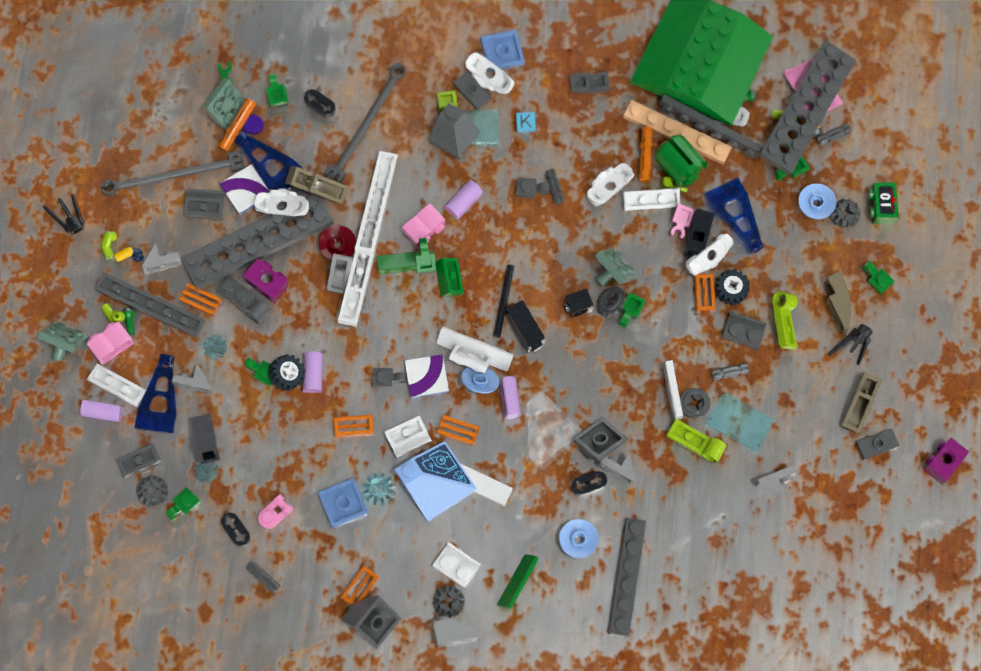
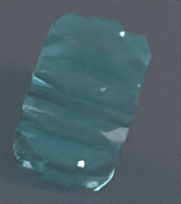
(379, 482)

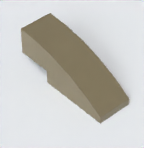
(316, 184)
(839, 301)
(861, 402)

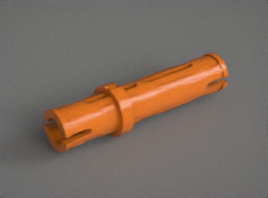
(237, 124)
(646, 154)

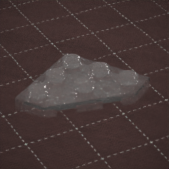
(548, 431)

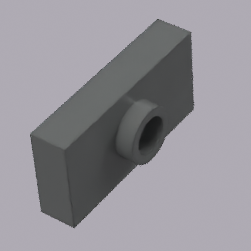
(472, 91)
(877, 444)
(138, 460)

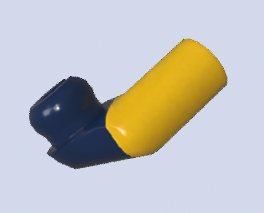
(127, 252)

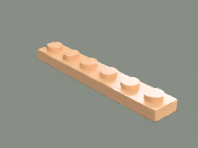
(668, 127)

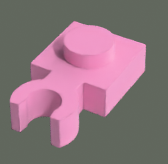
(682, 218)

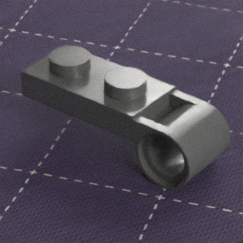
(244, 299)

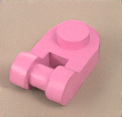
(269, 518)

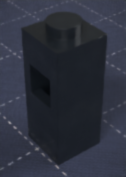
(699, 232)
(525, 326)
(205, 439)

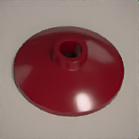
(333, 235)

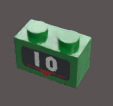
(883, 203)

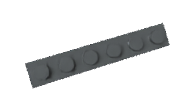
(715, 129)
(150, 305)
(627, 577)

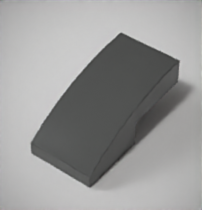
(593, 83)

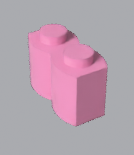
(424, 225)
(109, 342)

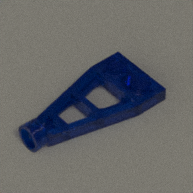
(272, 183)
(726, 194)
(158, 421)

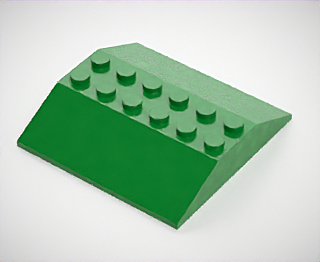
(703, 57)

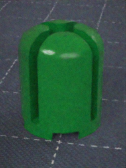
(680, 160)

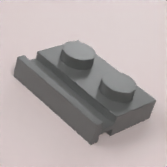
(204, 203)
(744, 330)

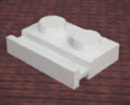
(407, 436)
(456, 565)

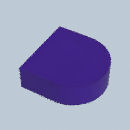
(253, 125)

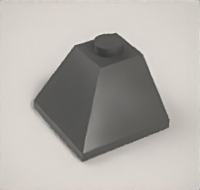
(453, 131)
(372, 620)

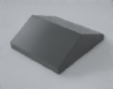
(599, 440)

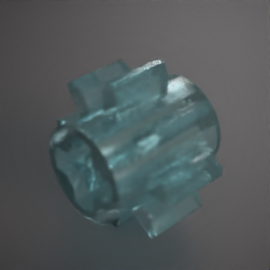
(214, 347)
(206, 471)

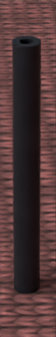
(503, 301)

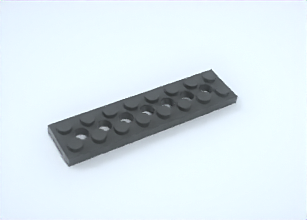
(796, 108)
(252, 252)

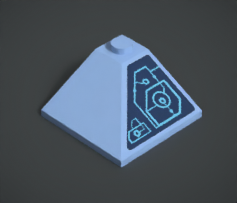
(435, 480)

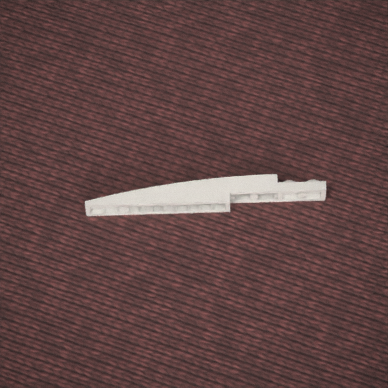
(368, 239)

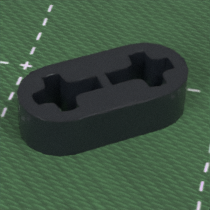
(321, 100)
(590, 488)
(232, 532)

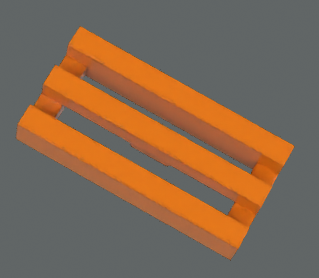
(185, 293)
(705, 307)
(460, 423)
(353, 426)
(370, 573)

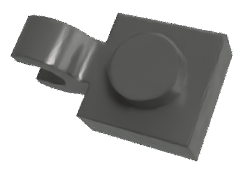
(528, 188)
(385, 378)

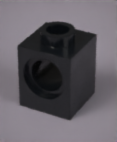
(578, 303)

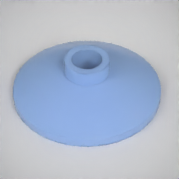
(820, 194)
(480, 381)
(582, 529)

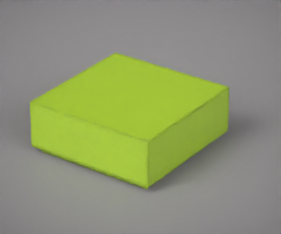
(445, 98)

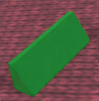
(517, 582)

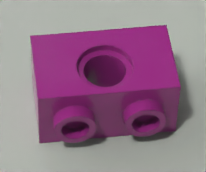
(270, 290)
(937, 468)

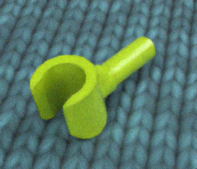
(667, 184)

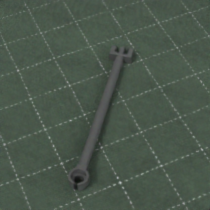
(232, 162)
(337, 170)

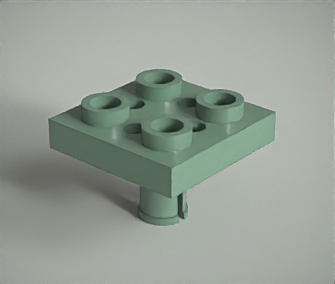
(221, 103)
(615, 267)
(63, 339)

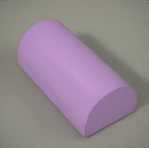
(463, 199)
(313, 372)
(510, 397)
(101, 411)

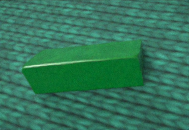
(396, 263)
(449, 277)

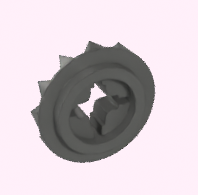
(851, 219)
(611, 293)
(698, 395)
(159, 495)
(443, 609)

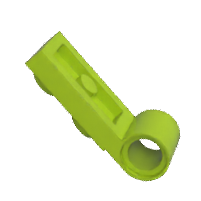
(783, 305)
(696, 441)

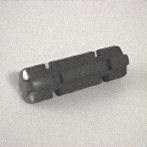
(834, 134)
(555, 186)
(730, 371)
(263, 577)

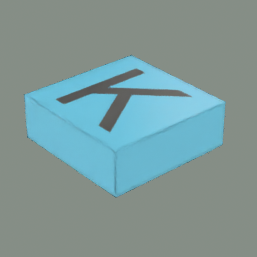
(526, 122)

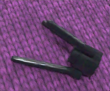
(73, 223)
(861, 335)

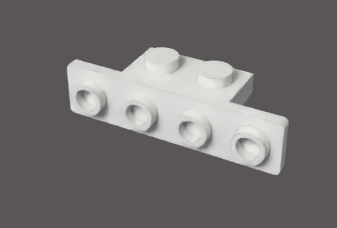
(473, 352)

